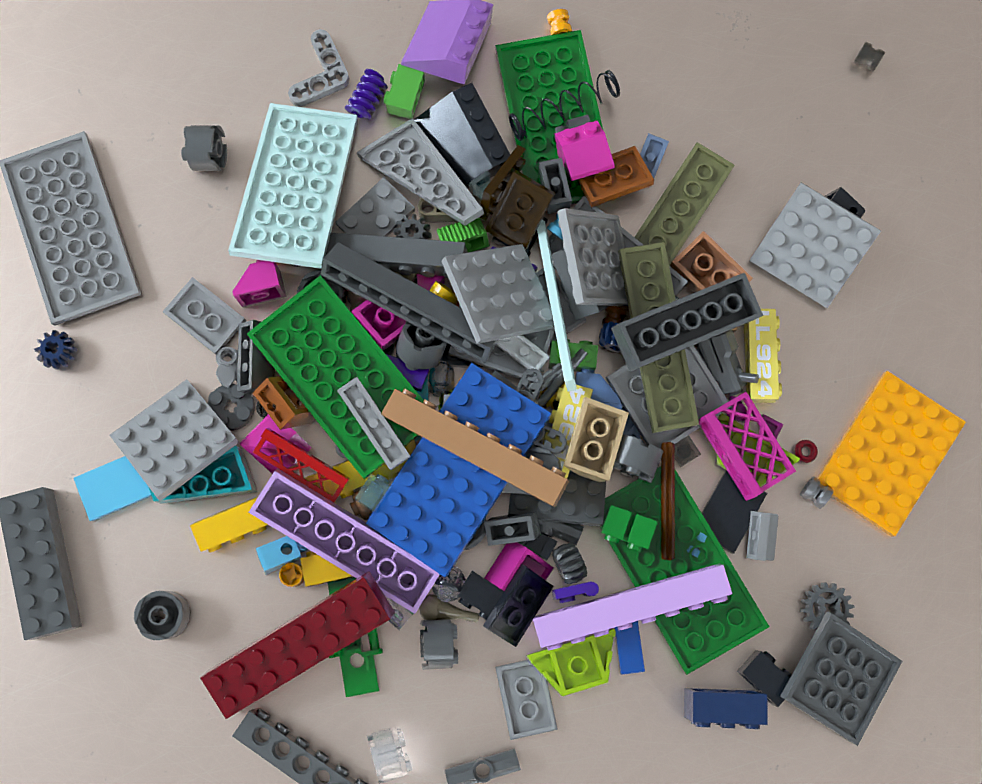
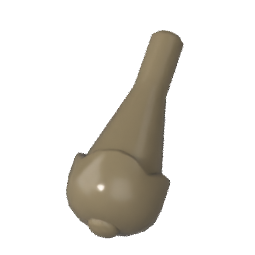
(435, 609)

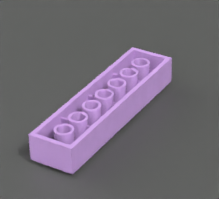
(342, 539)
(632, 605)

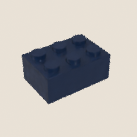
(726, 707)

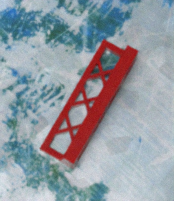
(306, 458)

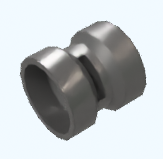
(816, 492)

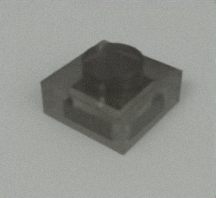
(685, 451)

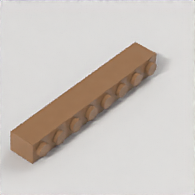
(476, 448)

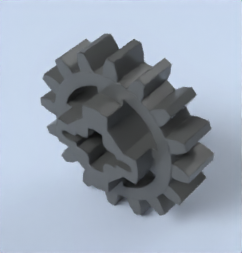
(819, 601)

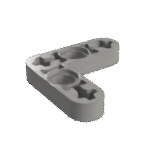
(330, 72)

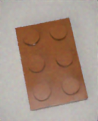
(627, 177)

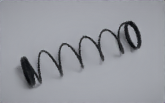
(520, 136)

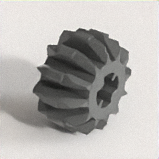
(409, 225)
(569, 563)

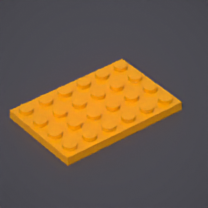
(890, 453)

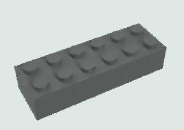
(686, 321)
(38, 563)

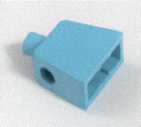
(272, 557)

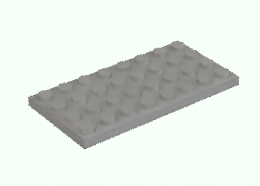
(69, 228)

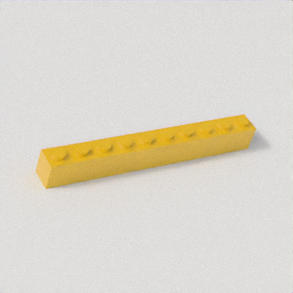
(236, 521)

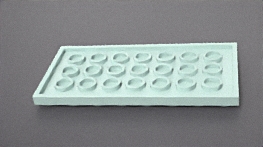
(294, 186)

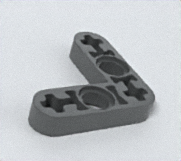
(536, 388)

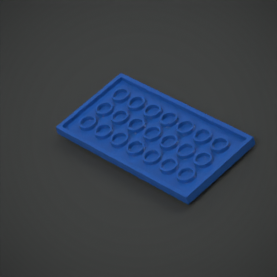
(442, 497)

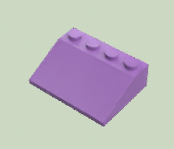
(449, 38)

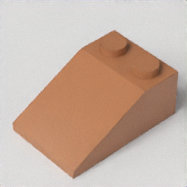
(705, 264)

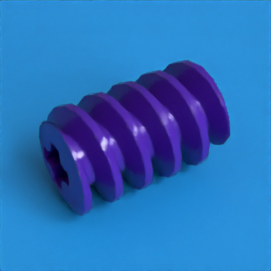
(366, 94)

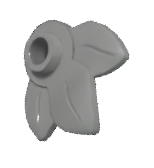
(227, 371)

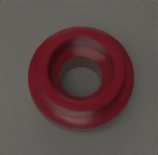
(812, 449)

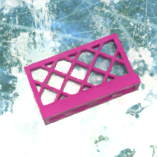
(733, 459)

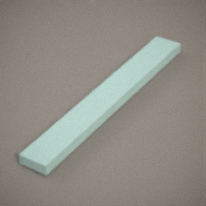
(556, 308)

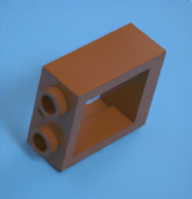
(285, 414)

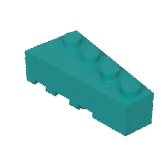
(222, 477)

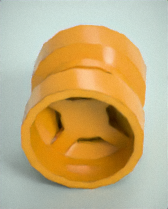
(559, 21)
(288, 573)

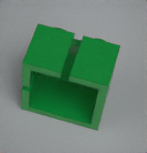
(629, 528)

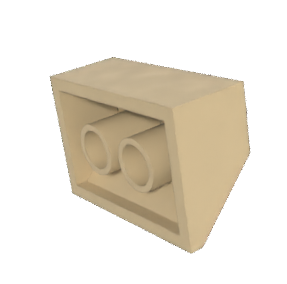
(595, 440)

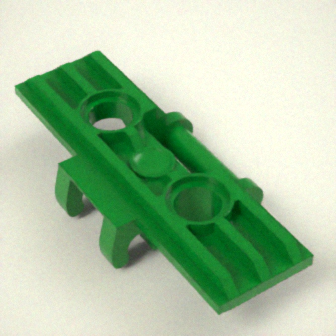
(357, 679)

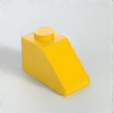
(320, 571)

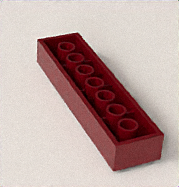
(297, 645)

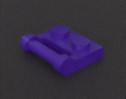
(568, 593)

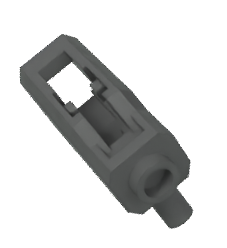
(723, 363)

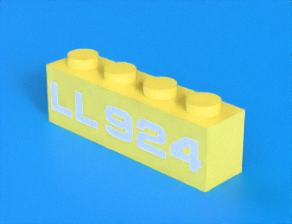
(762, 357)
(565, 418)

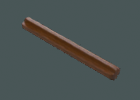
(668, 501)

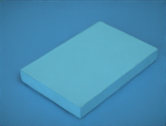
(110, 488)

